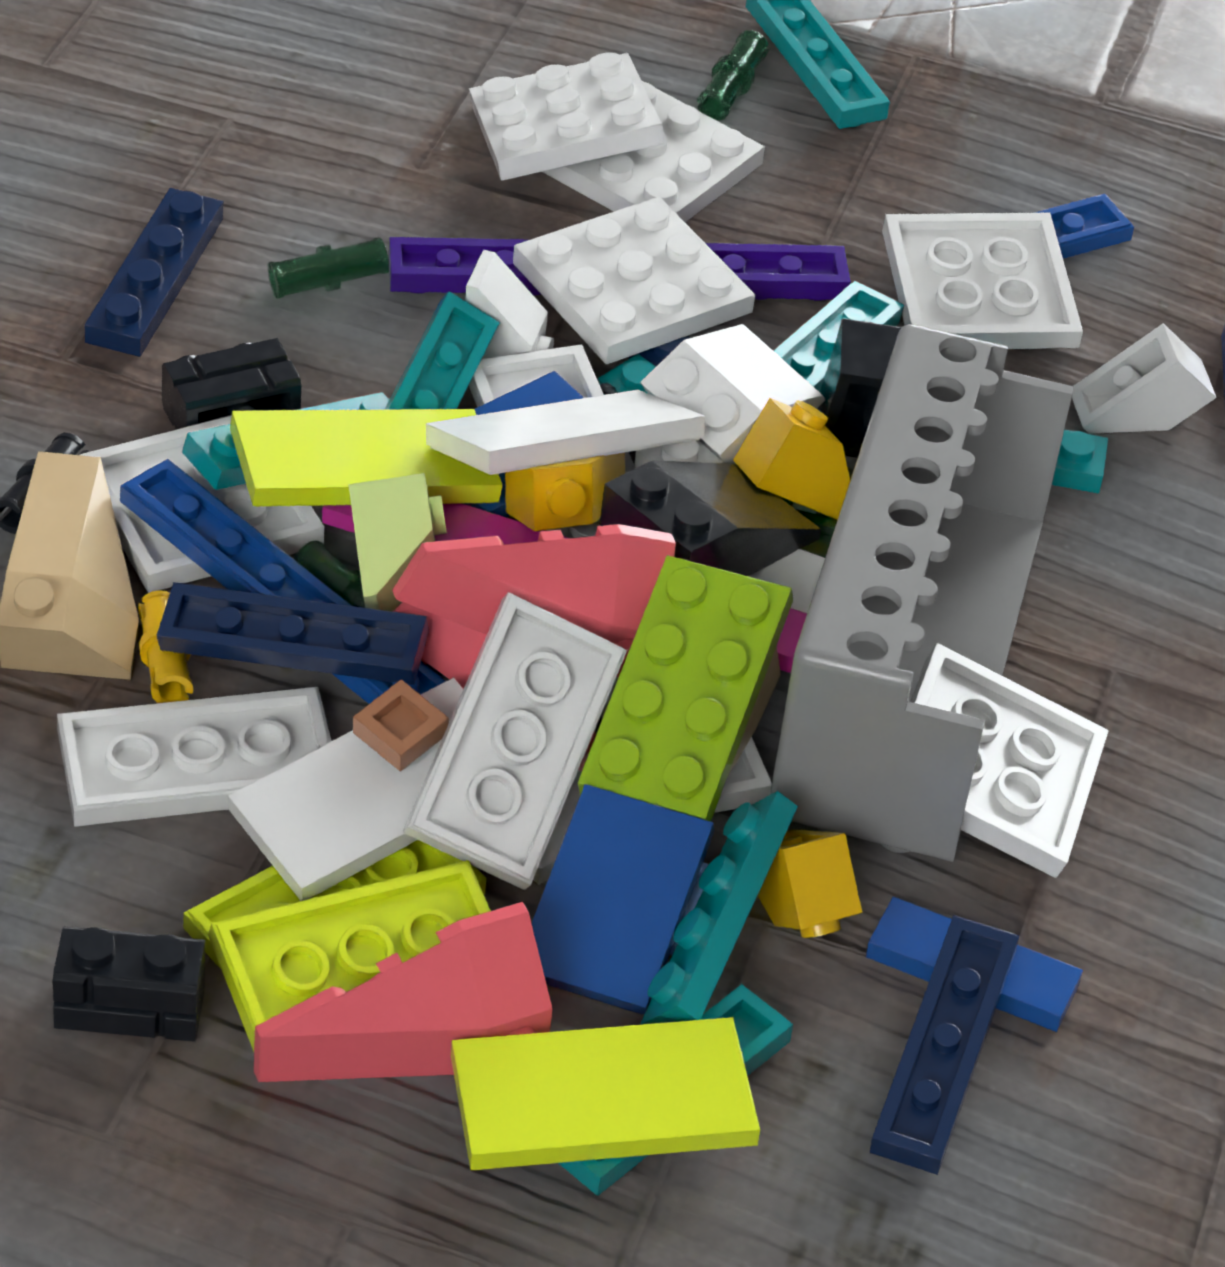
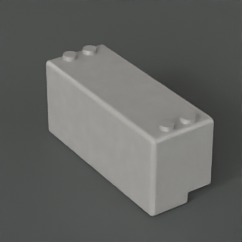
(920, 556)

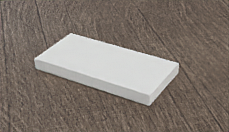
(564, 431)
(515, 741)
(182, 752)
(335, 807)

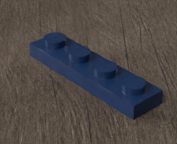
(154, 272)
(293, 633)
(944, 1045)

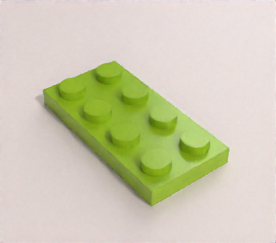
(688, 687)

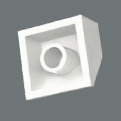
(728, 382)

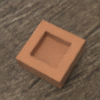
(400, 725)

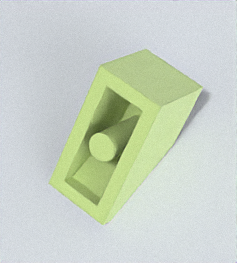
(389, 527)

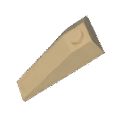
(67, 578)

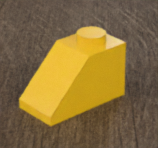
(796, 457)
(561, 492)
(811, 883)

